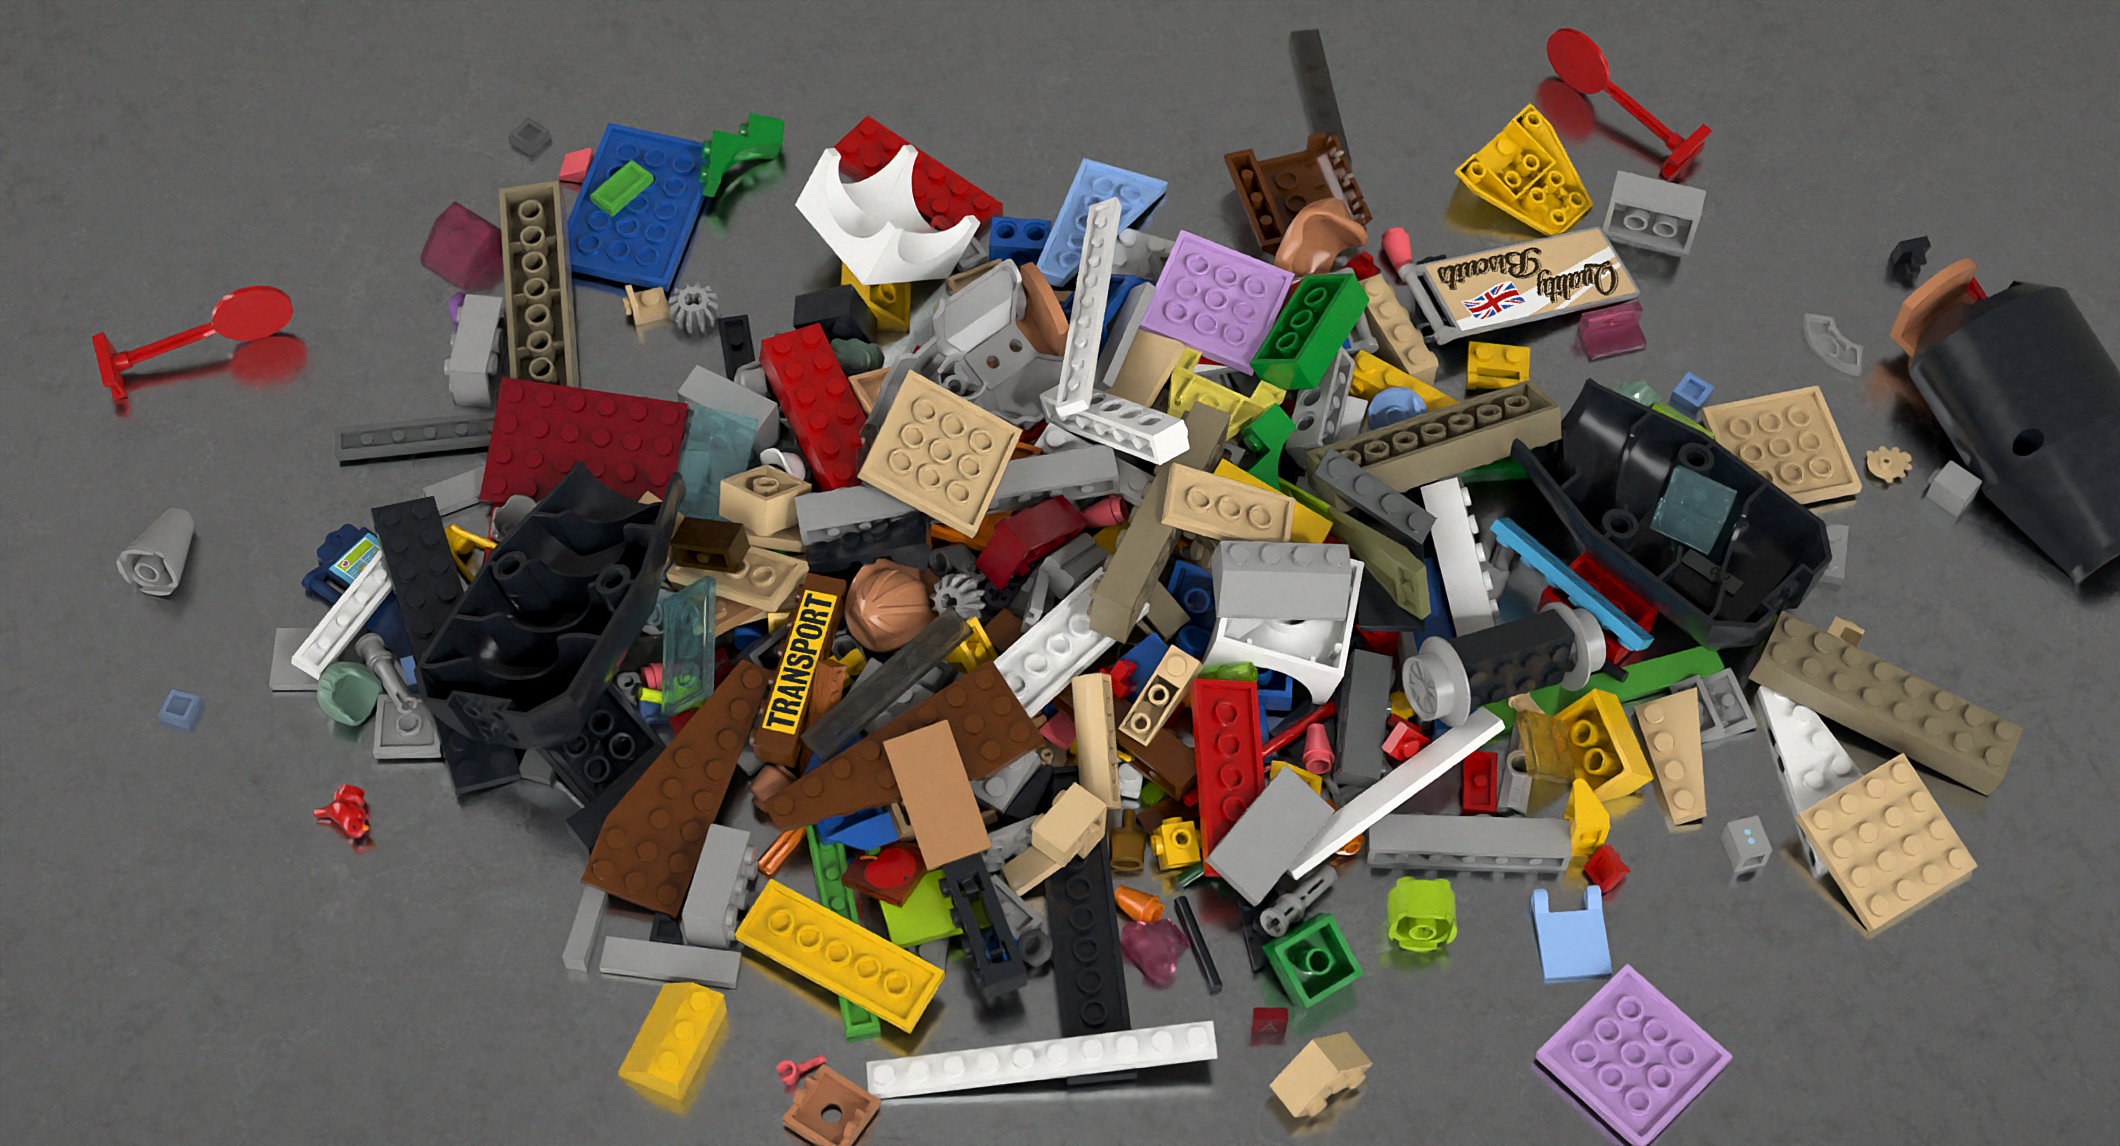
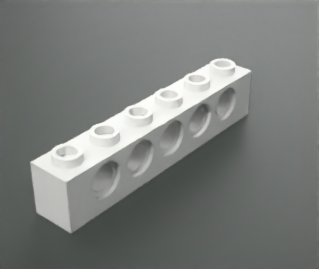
(1122, 426)

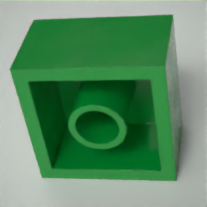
(1313, 960)

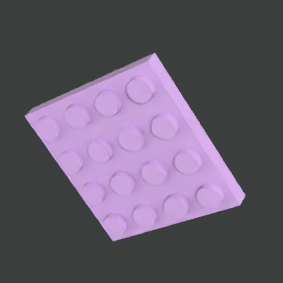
(1216, 301)
(1633, 1057)

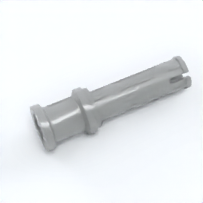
(382, 665)
(1319, 880)

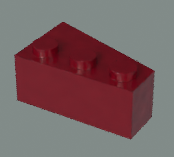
(1027, 537)

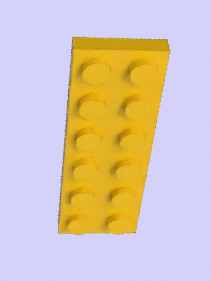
(840, 955)

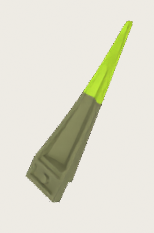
(1385, 559)

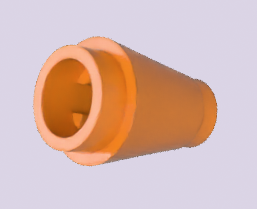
(1138, 904)

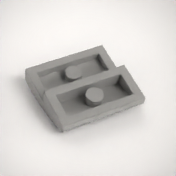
(1721, 705)

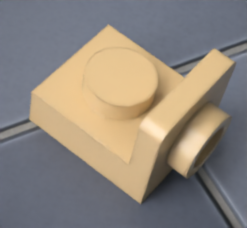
(645, 305)
(1846, 631)

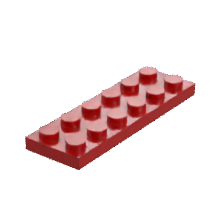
(934, 186)
(1226, 755)

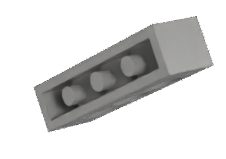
(1321, 409)

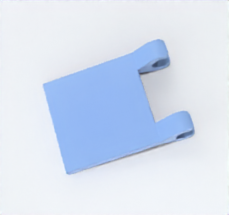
(1572, 941)

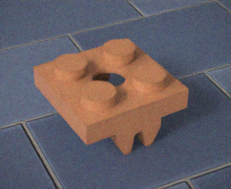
(825, 1089)

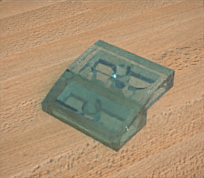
(1693, 509)

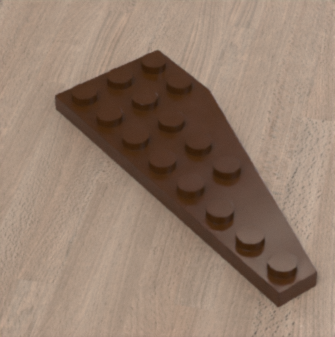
(986, 726)
(663, 820)

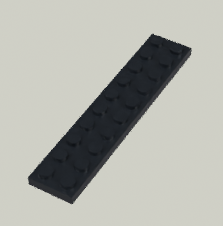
(426, 594)
(1086, 943)

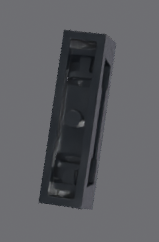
(1000, 975)

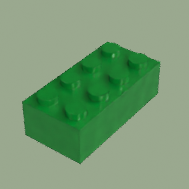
(1310, 331)

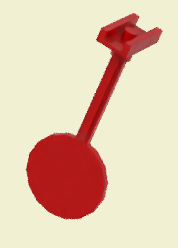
(1586, 70)
(240, 316)

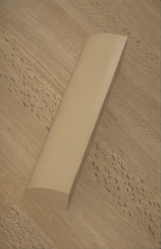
(1096, 737)

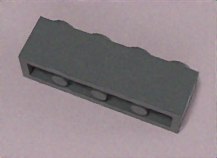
(1363, 719)

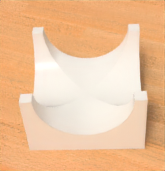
(878, 224)
(1303, 649)

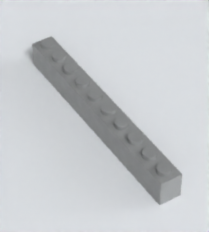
(1023, 484)

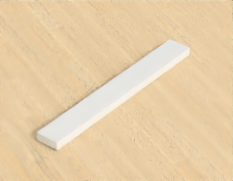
(1397, 788)

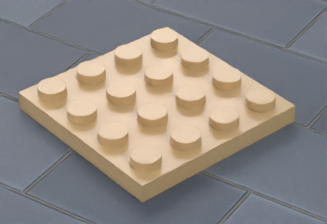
(1788, 442)
(940, 453)
(1886, 842)

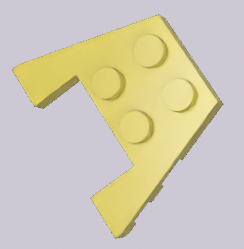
(1189, 387)

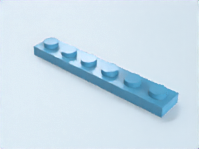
(1579, 591)

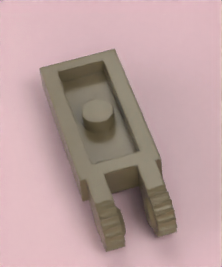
(1200, 550)

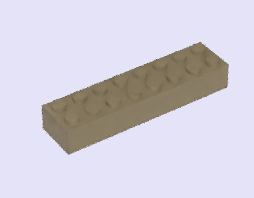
(538, 284)
(1446, 440)
(1148, 542)
(1886, 703)

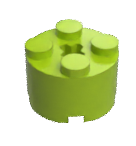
(1421, 913)

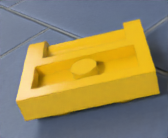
(1496, 361)

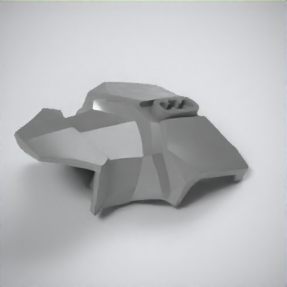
(966, 333)

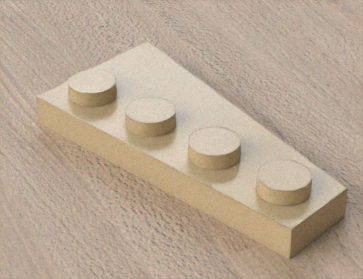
(1675, 747)

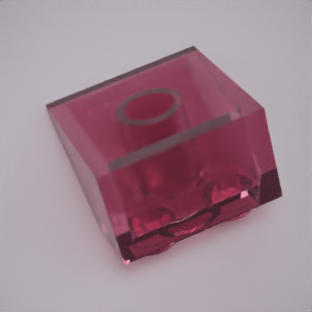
(462, 245)

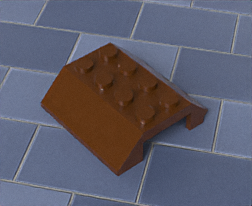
(1282, 186)

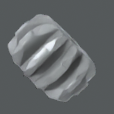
(694, 307)
(960, 594)

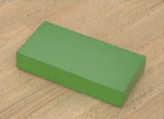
(621, 188)

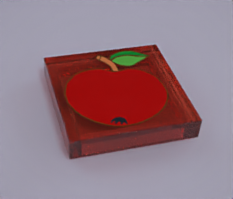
(887, 872)

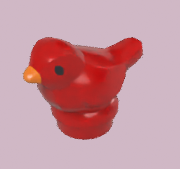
(346, 810)

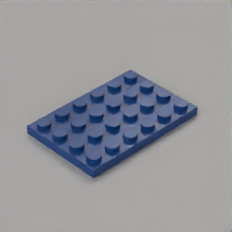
(649, 233)

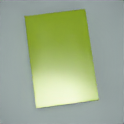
(926, 915)

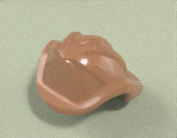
(1318, 237)
(889, 604)

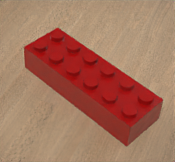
(816, 403)

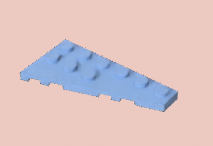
(1092, 185)

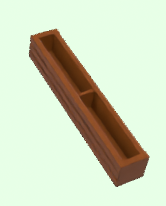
(825, 695)

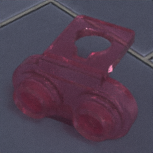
(1152, 948)

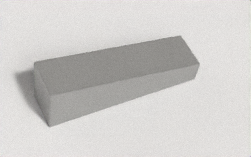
(584, 929)

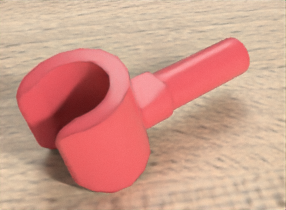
(798, 1069)

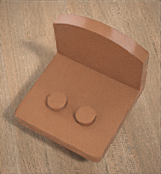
(1932, 301)
(1044, 318)

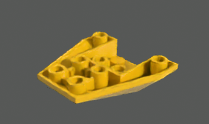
(1528, 175)

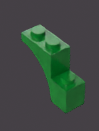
(756, 139)
(1267, 436)

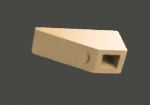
(1161, 695)

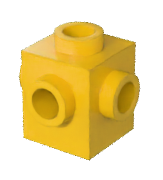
(1176, 843)

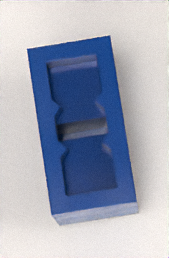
(1018, 239)

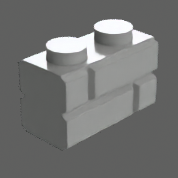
(1073, 564)

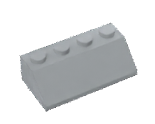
(1281, 580)

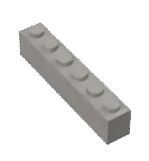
(1469, 841)

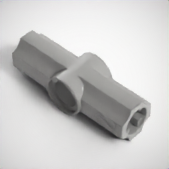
(1515, 785)

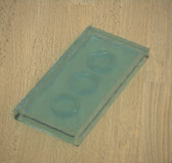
(715, 450)
(688, 646)

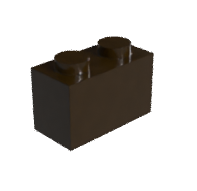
(710, 544)

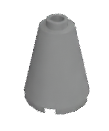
(158, 553)

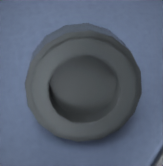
(1035, 947)

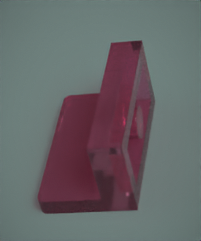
(1612, 330)

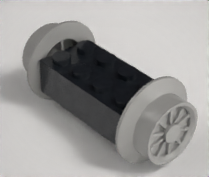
(1503, 663)

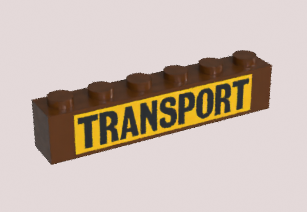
(791, 684)

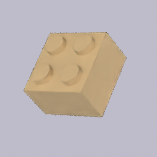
(762, 499)

